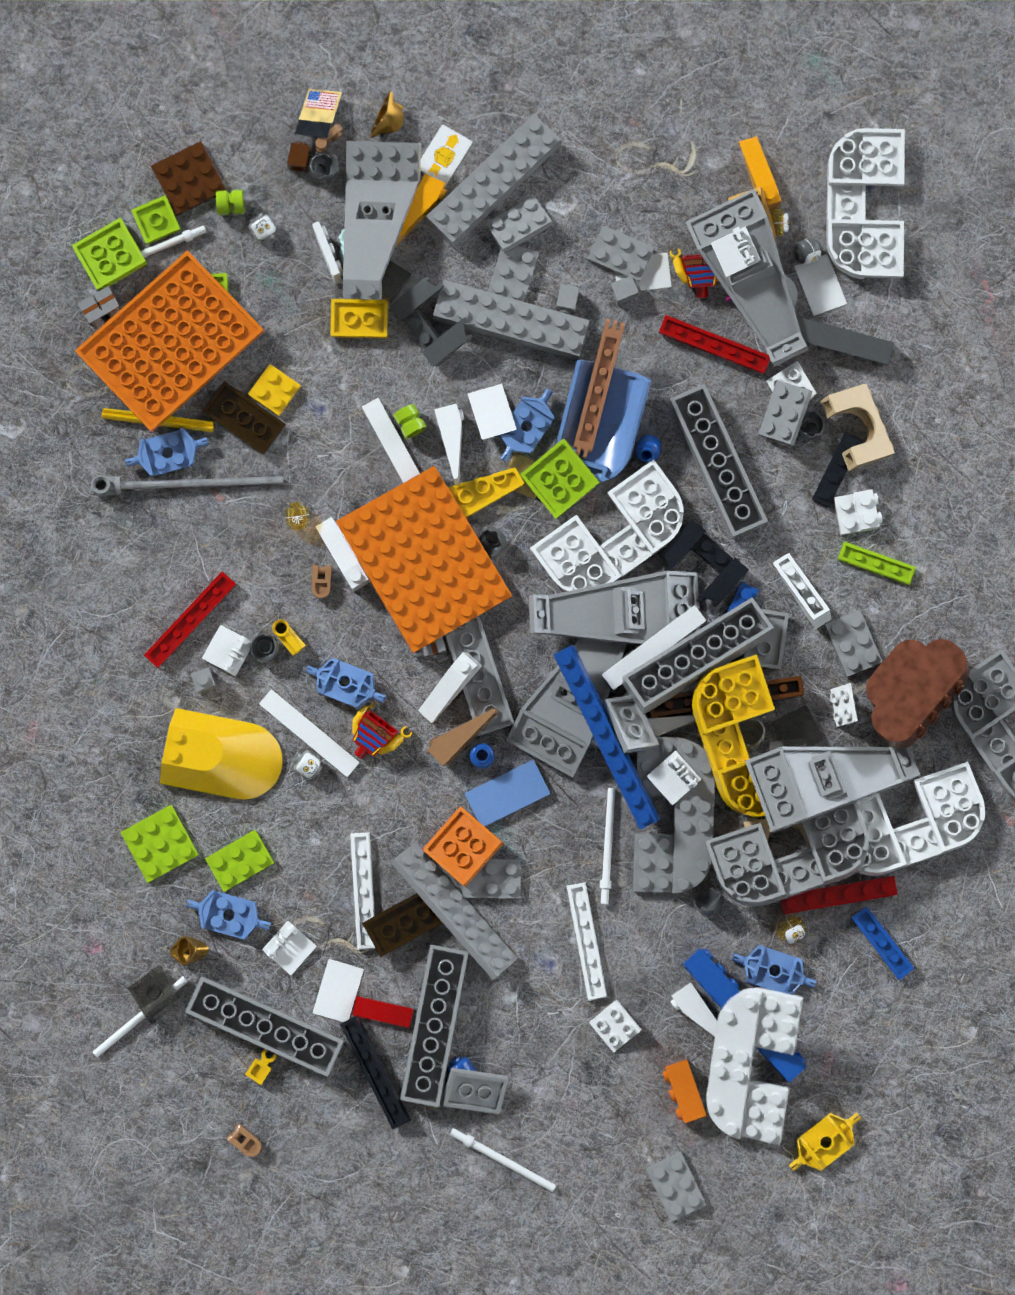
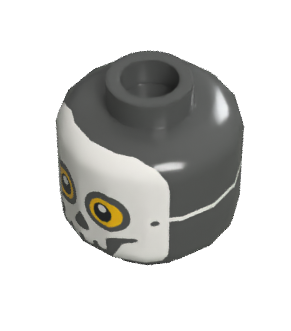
(807, 251)

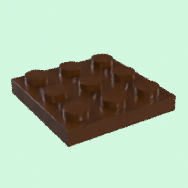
(188, 178)

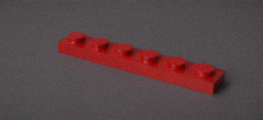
(714, 344)
(190, 619)
(840, 895)

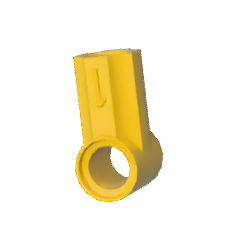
(289, 638)

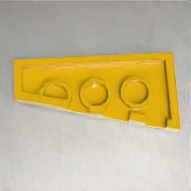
(484, 491)

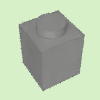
(625, 290)
(567, 299)
(203, 680)

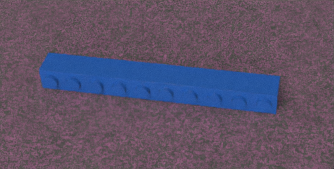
(605, 736)

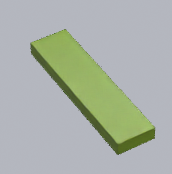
(876, 563)

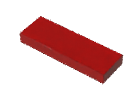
(383, 1011)

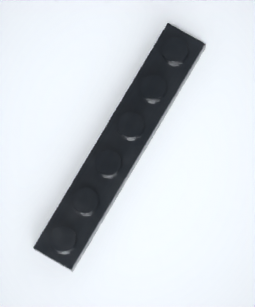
(375, 1072)

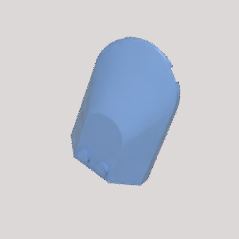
(618, 420)

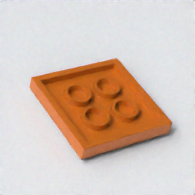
(462, 846)

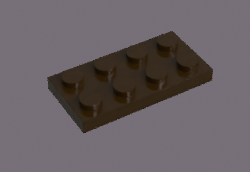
(244, 418)
(400, 924)

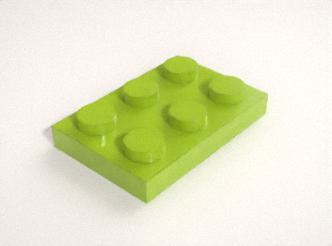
(239, 860)

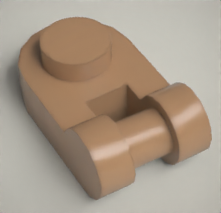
(334, 134)
(321, 587)
(251, 1145)

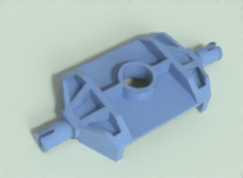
(538, 415)
(151, 452)
(356, 694)
(212, 911)
(758, 965)

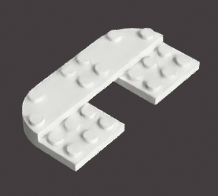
(855, 244)
(654, 520)
(953, 819)
(733, 1100)

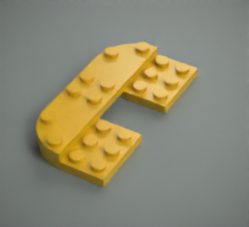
(718, 704)

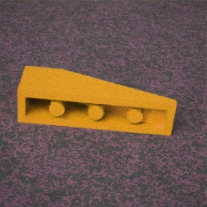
(760, 171)
(425, 200)

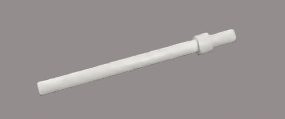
(186, 236)
(605, 883)
(130, 1024)
(469, 1141)

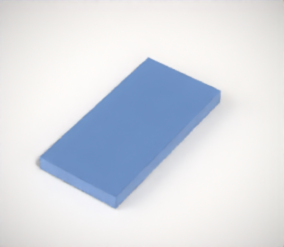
(507, 793)

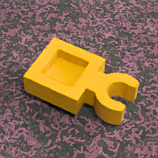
(259, 1069)

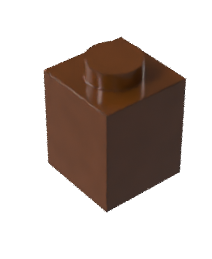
(299, 156)

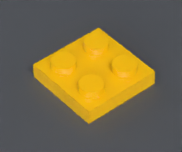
(274, 390)

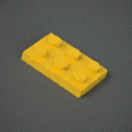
(359, 318)

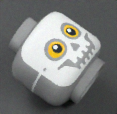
(262, 227)
(307, 764)

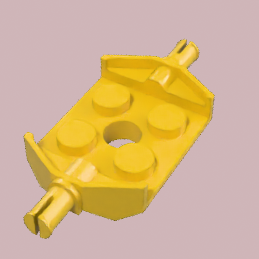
(810, 1147)

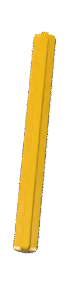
(174, 422)

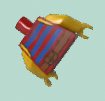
(694, 272)
(374, 733)

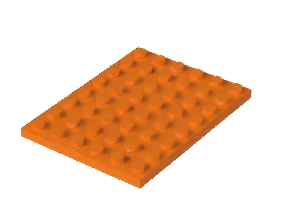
(169, 341)
(423, 559)

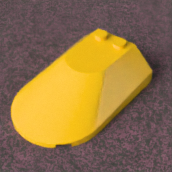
(219, 756)

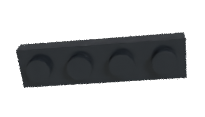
(835, 471)

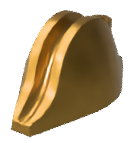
(389, 117)
(188, 950)

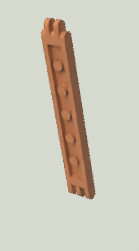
(598, 388)

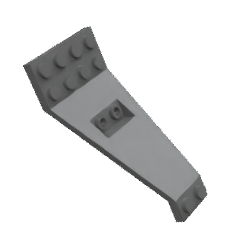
(375, 177)
(760, 289)
(606, 609)
(552, 722)
(796, 789)

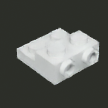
(857, 512)

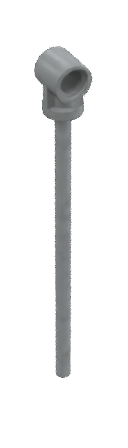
(115, 486)

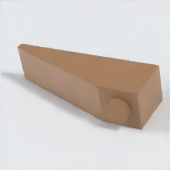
(452, 743)

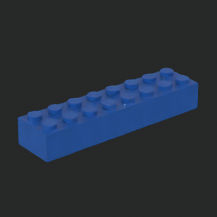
(721, 989)

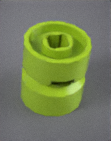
(223, 203)
(409, 420)

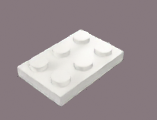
(328, 252)

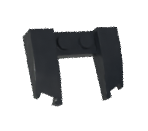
(729, 569)

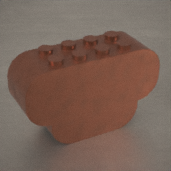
(915, 688)

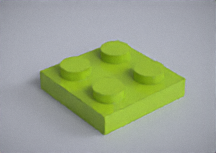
(155, 220)

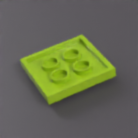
(109, 254)
(560, 478)
(159, 843)

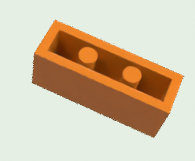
(684, 1091)

